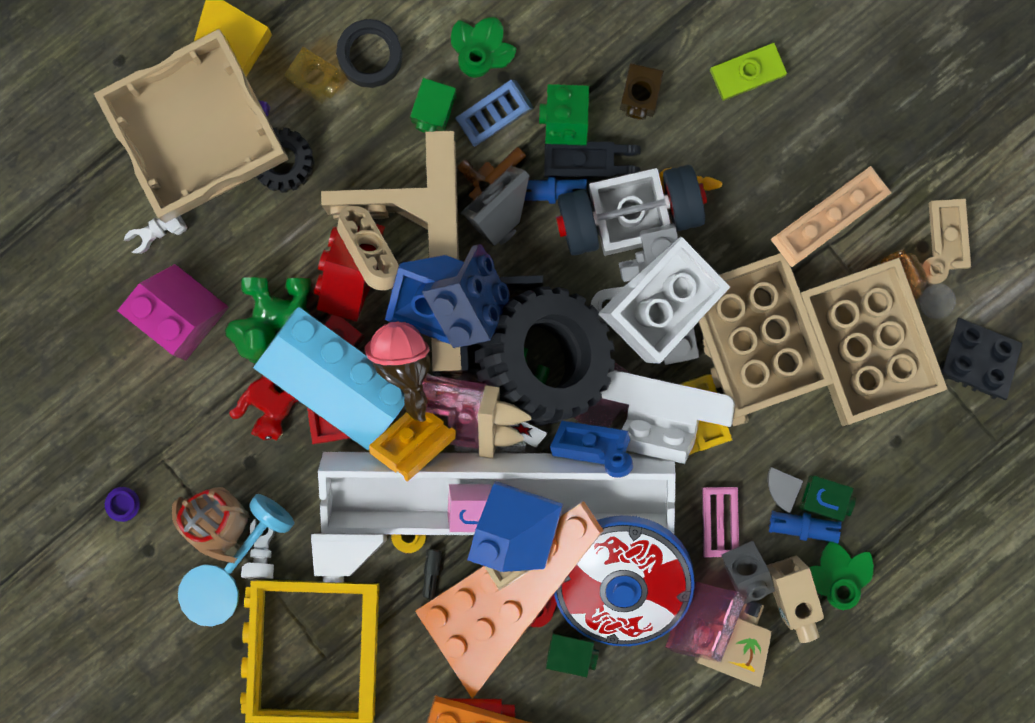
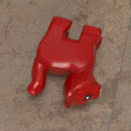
(266, 398)

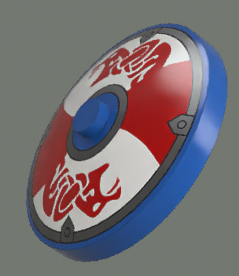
(628, 584)

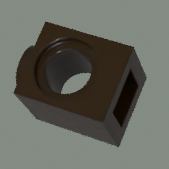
(645, 77)

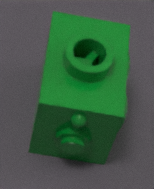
(565, 114)

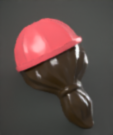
(402, 360)

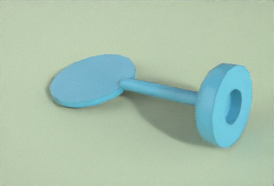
(208, 591)

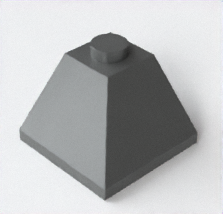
(499, 206)

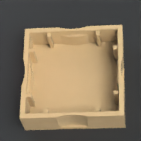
(191, 126)

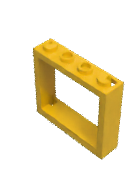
(252, 665)

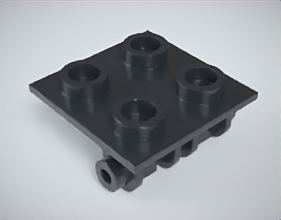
(981, 359)

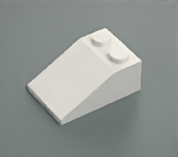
(664, 301)

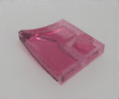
(707, 624)

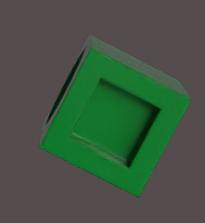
(432, 106)

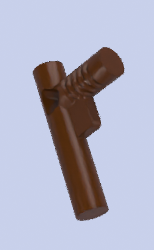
(487, 172)

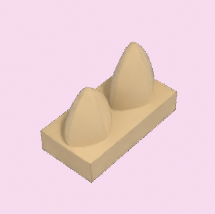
(494, 422)

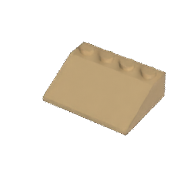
(763, 338)
(873, 342)

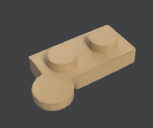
(948, 239)

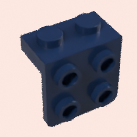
(470, 302)

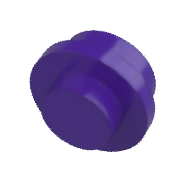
(122, 504)

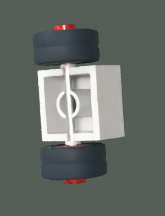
(630, 205)

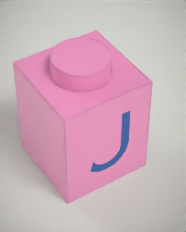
(466, 505)

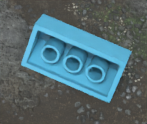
(331, 378)

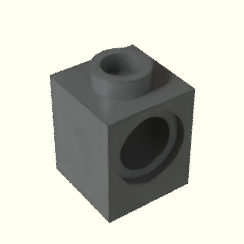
(748, 572)

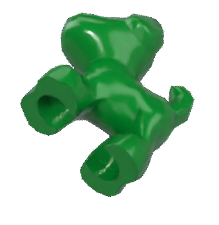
(269, 315)

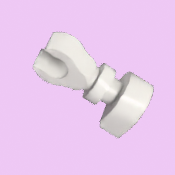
(155, 229)
(259, 568)

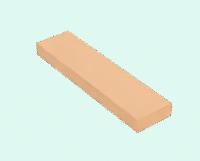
(830, 216)

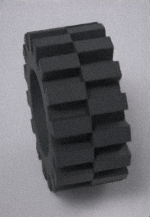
(301, 168)

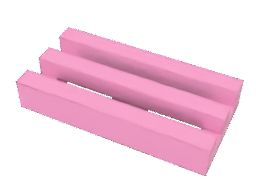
(706, 511)

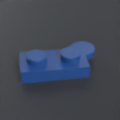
(594, 445)

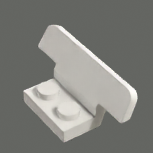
(666, 414)

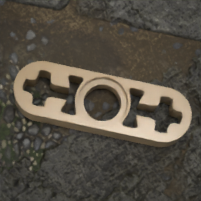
(367, 261)

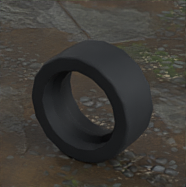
(361, 28)

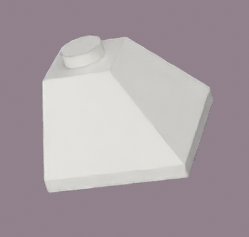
(342, 553)

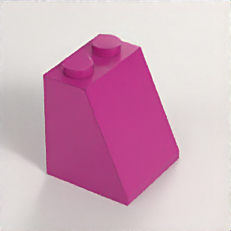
(173, 310)

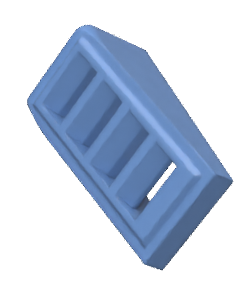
(512, 115)

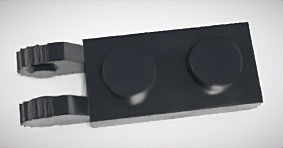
(588, 160)

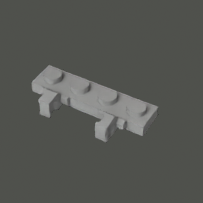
(654, 243)

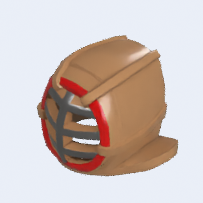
(214, 519)

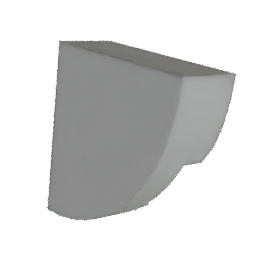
(783, 488)

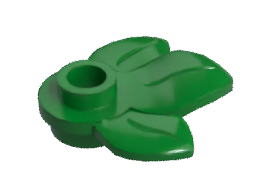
(483, 42)
(839, 570)

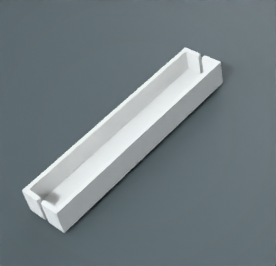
(376, 500)

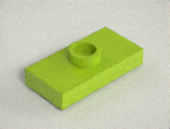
(748, 71)

